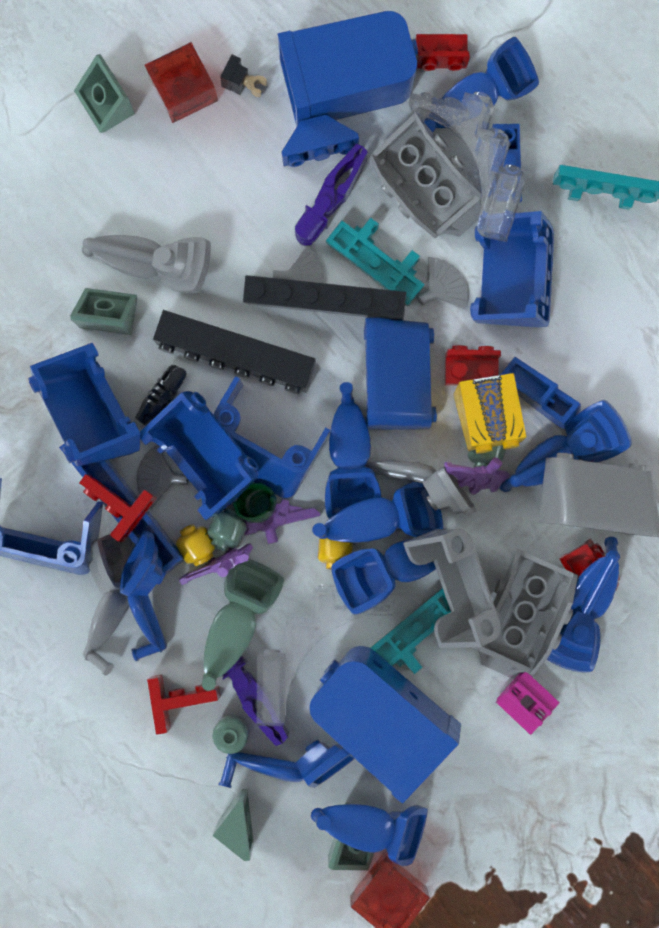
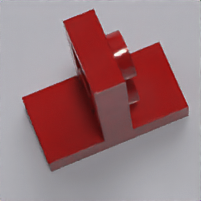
(118, 506)
(176, 699)

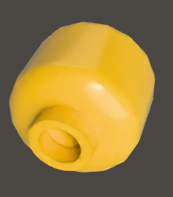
(195, 545)
(331, 551)

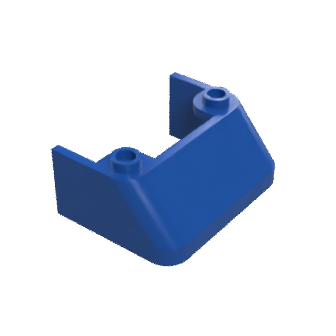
(281, 475)
(51, 553)

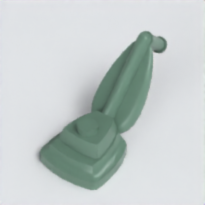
(250, 591)

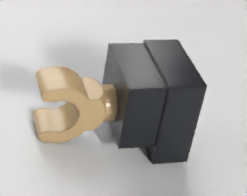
(236, 77)

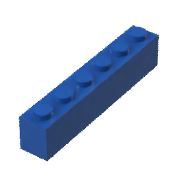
(110, 477)

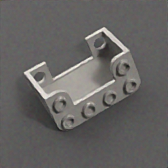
(473, 613)

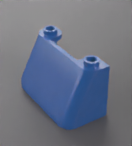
(517, 274)
(398, 374)
(84, 407)
(202, 452)

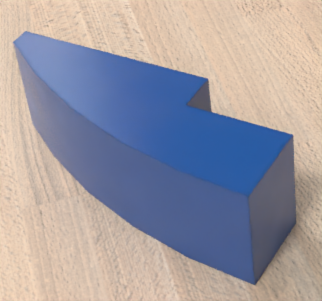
(543, 394)

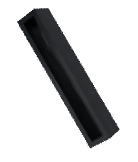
(324, 297)
(234, 351)

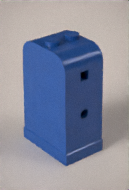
(348, 66)
(383, 720)

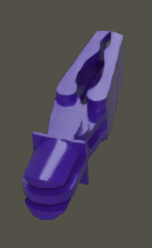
(330, 199)
(246, 689)

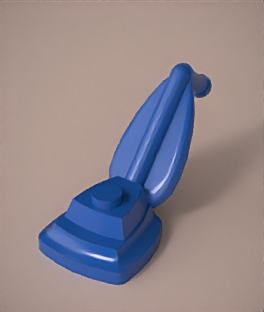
(507, 75)
(591, 436)
(349, 452)
(380, 517)
(369, 576)
(138, 579)
(592, 598)
(313, 767)
(375, 829)

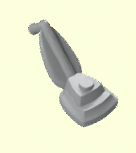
(179, 264)
(440, 485)
(106, 569)

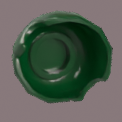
(256, 503)

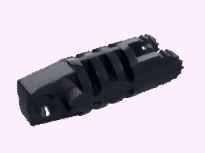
(161, 394)

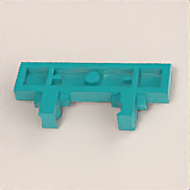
(596, 182)
(359, 250)
(400, 642)

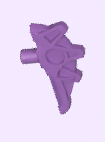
(479, 477)
(282, 515)
(220, 565)

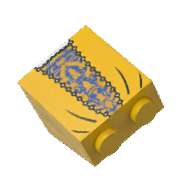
(490, 413)

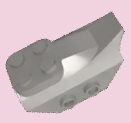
(427, 180)
(531, 610)

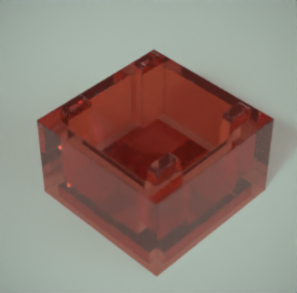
(181, 82)
(389, 895)

